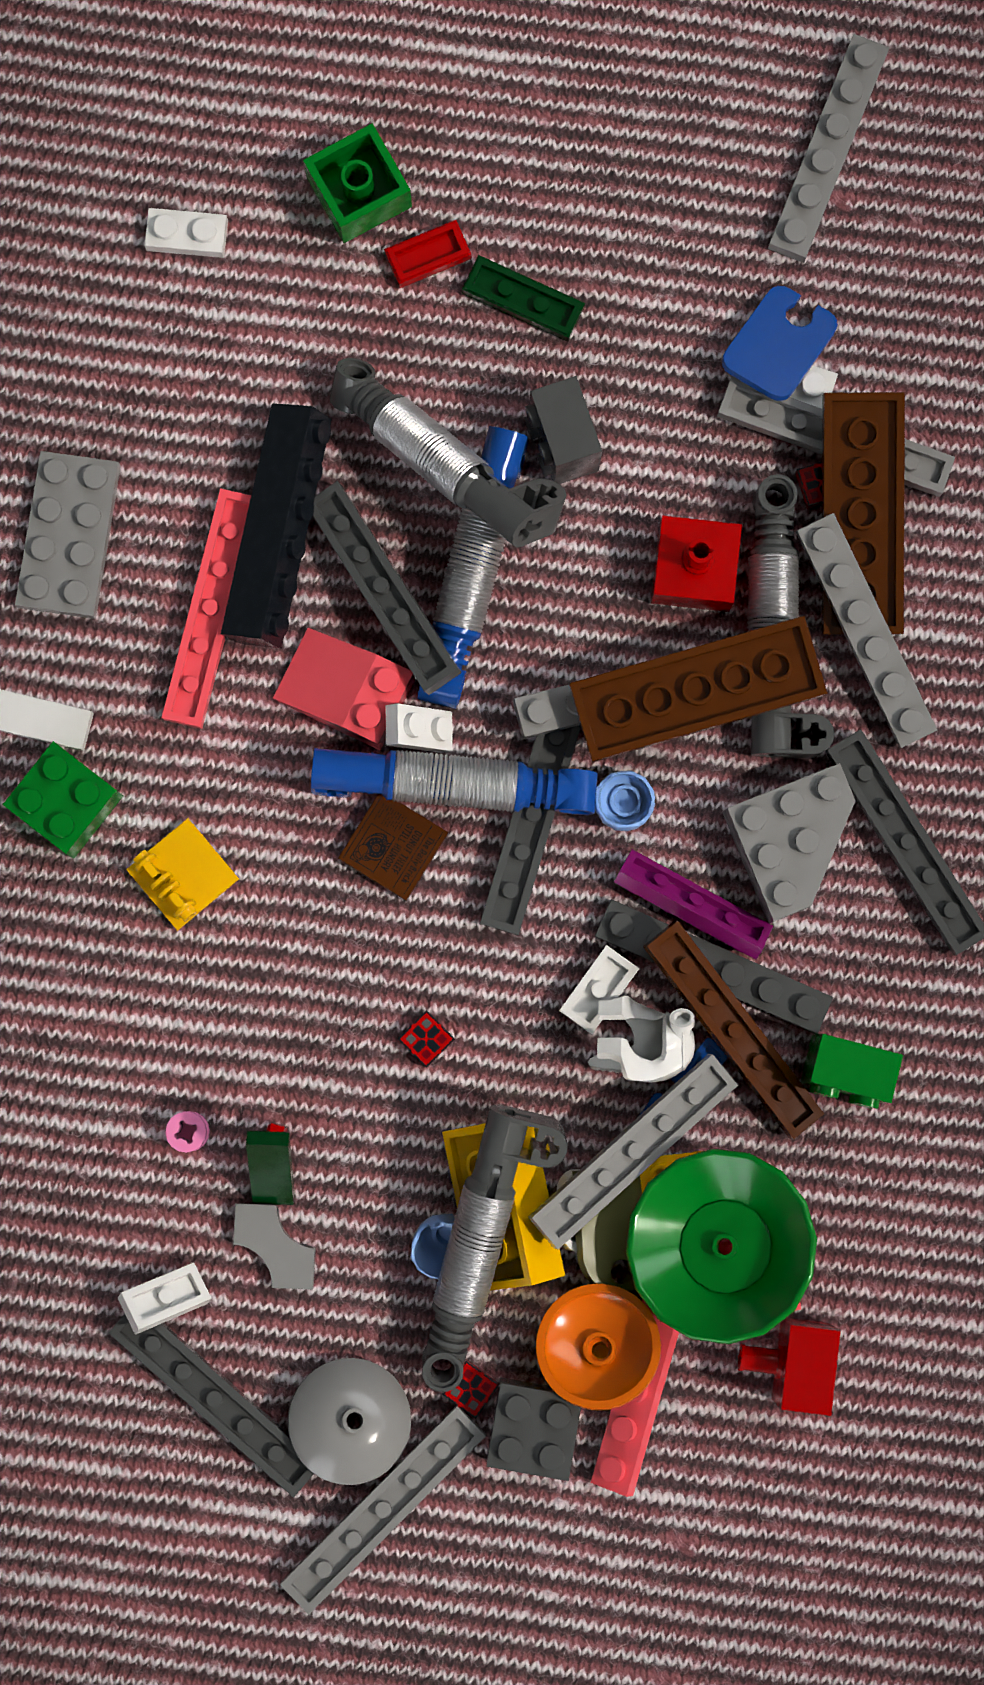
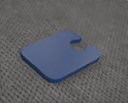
(772, 351)

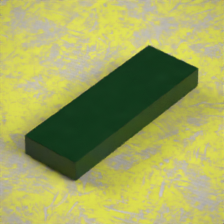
(523, 298)
(270, 1167)

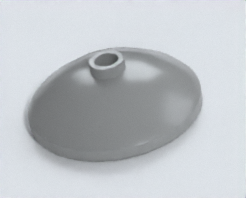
(320, 1427)

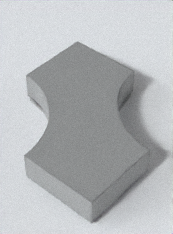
(262, 1232)

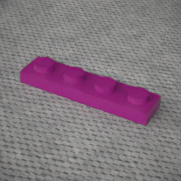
(693, 904)

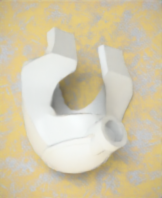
(661, 1041)

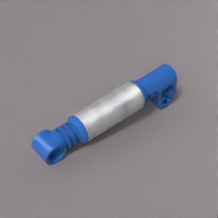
(474, 567)
(452, 781)

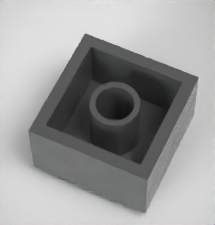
(564, 431)
(532, 1430)

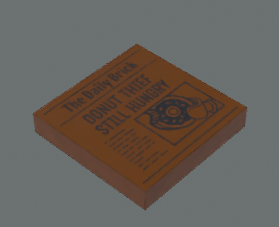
(393, 846)

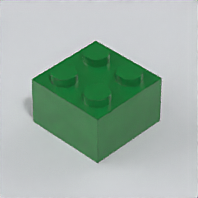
(358, 183)
(63, 800)
(851, 1069)

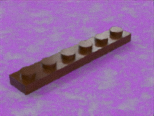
(733, 1030)

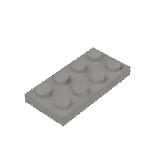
(68, 534)

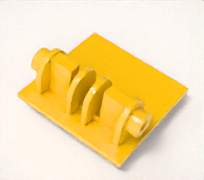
(182, 874)

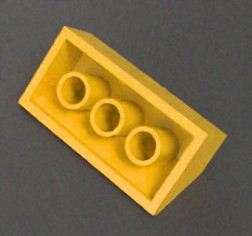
(525, 1252)

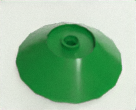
(678, 1237)

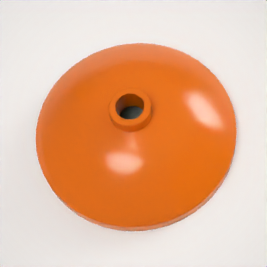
(591, 1318)

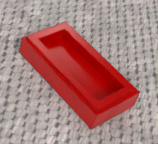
(428, 254)

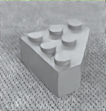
(790, 838)

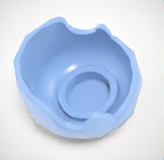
(624, 800)
(431, 1243)

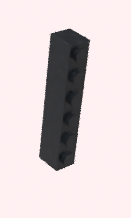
(276, 525)

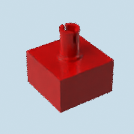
(696, 563)
(801, 1365)

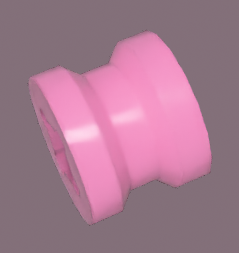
(194, 1129)

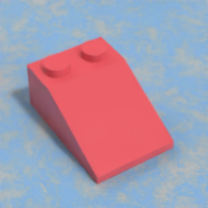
(343, 686)

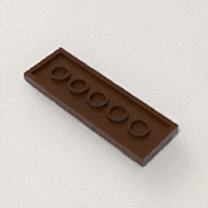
(866, 493)
(698, 689)

